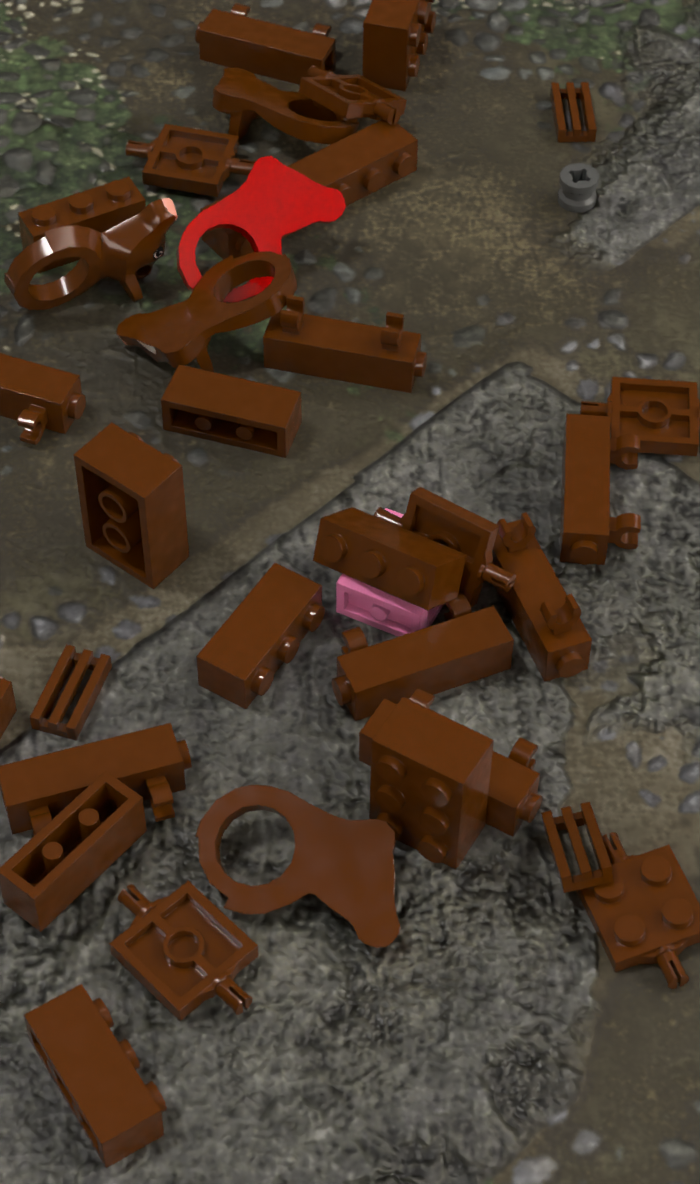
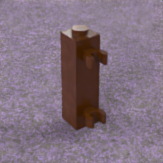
(264, 46)
(344, 349)
(39, 397)
(586, 490)
(538, 603)
(428, 659)
(143, 760)
(512, 779)

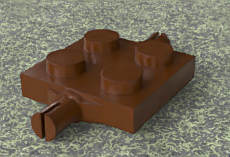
(351, 96)
(190, 159)
(656, 410)
(460, 530)
(645, 912)
(184, 950)

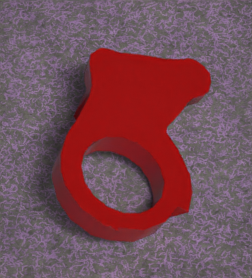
(263, 210)

